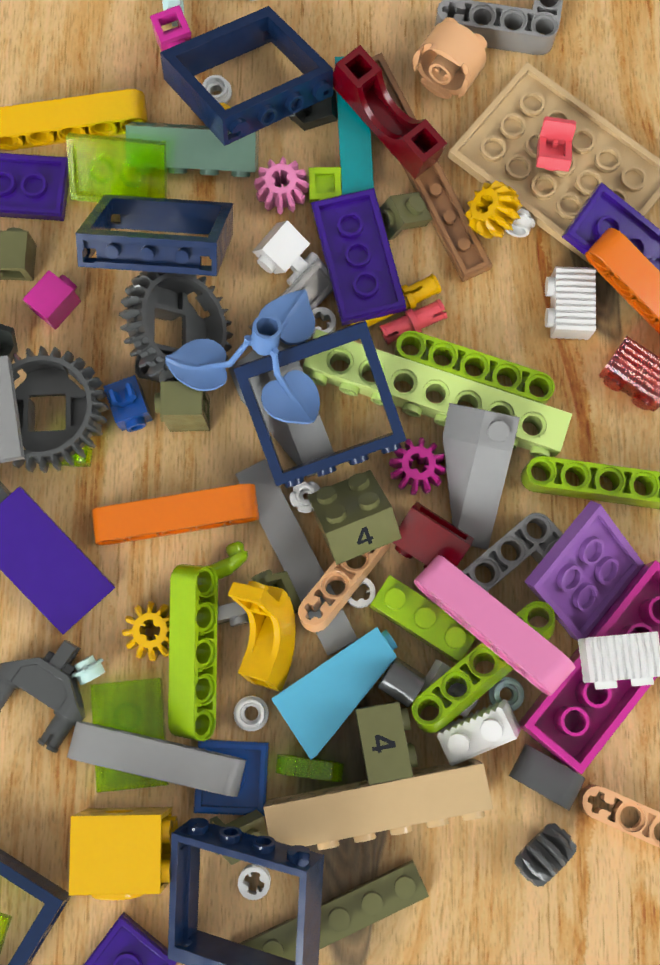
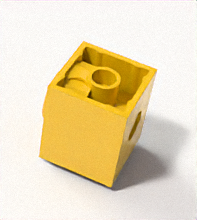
(120, 852)

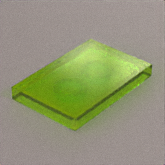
(115, 167)
(131, 707)

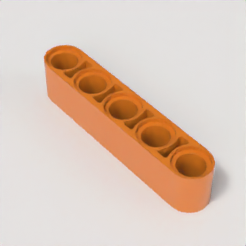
(628, 273)
(175, 514)

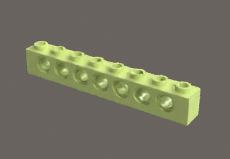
(549, 421)

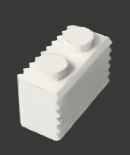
(571, 303)
(620, 658)
(479, 732)

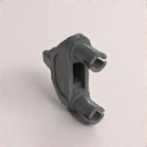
(51, 683)

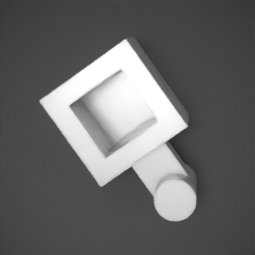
(282, 251)

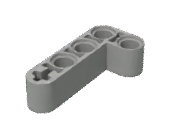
(496, 19)
(524, 547)

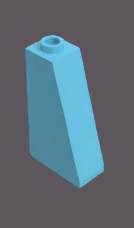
(329, 694)

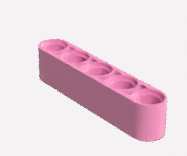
(494, 625)

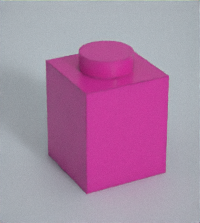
(52, 298)

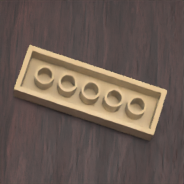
(395, 805)

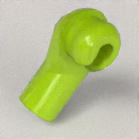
(236, 558)

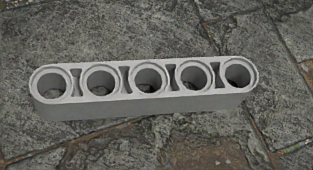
(156, 758)

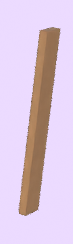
(441, 201)

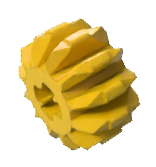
(493, 210)
(139, 627)

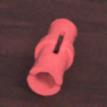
(413, 321)

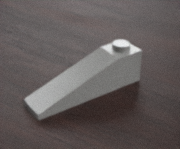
(299, 441)
(477, 462)

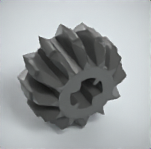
(545, 855)

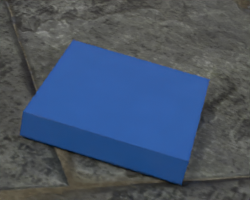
(253, 784)

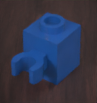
(128, 404)

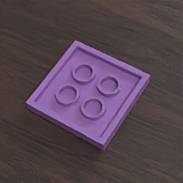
(585, 571)

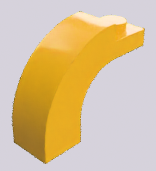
(271, 633)

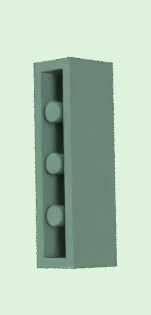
(199, 148)

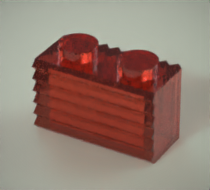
(634, 372)

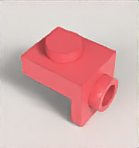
(555, 144)

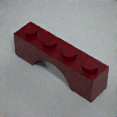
(363, 88)

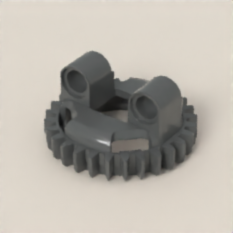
(166, 299)
(49, 377)

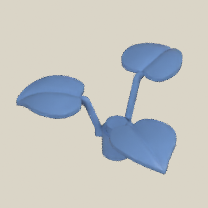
(288, 398)

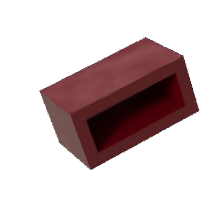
(430, 535)

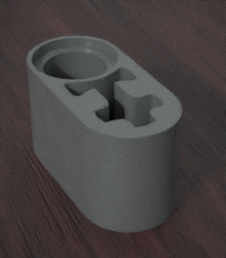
(402, 682)
(547, 777)

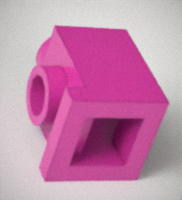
(175, 35)

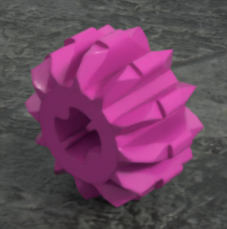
(422, 456)

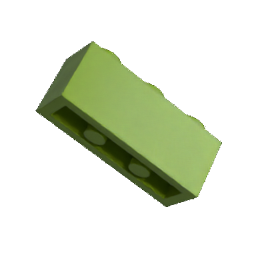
(422, 619)

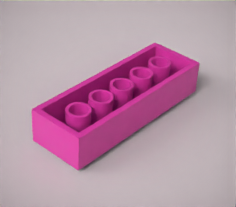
(577, 717)

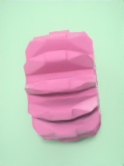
(281, 175)

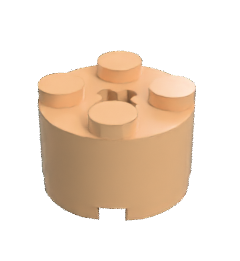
(450, 59)

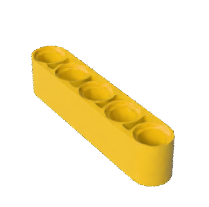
(52, 120)

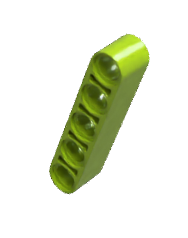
(490, 366)
(589, 485)
(193, 652)
(476, 682)

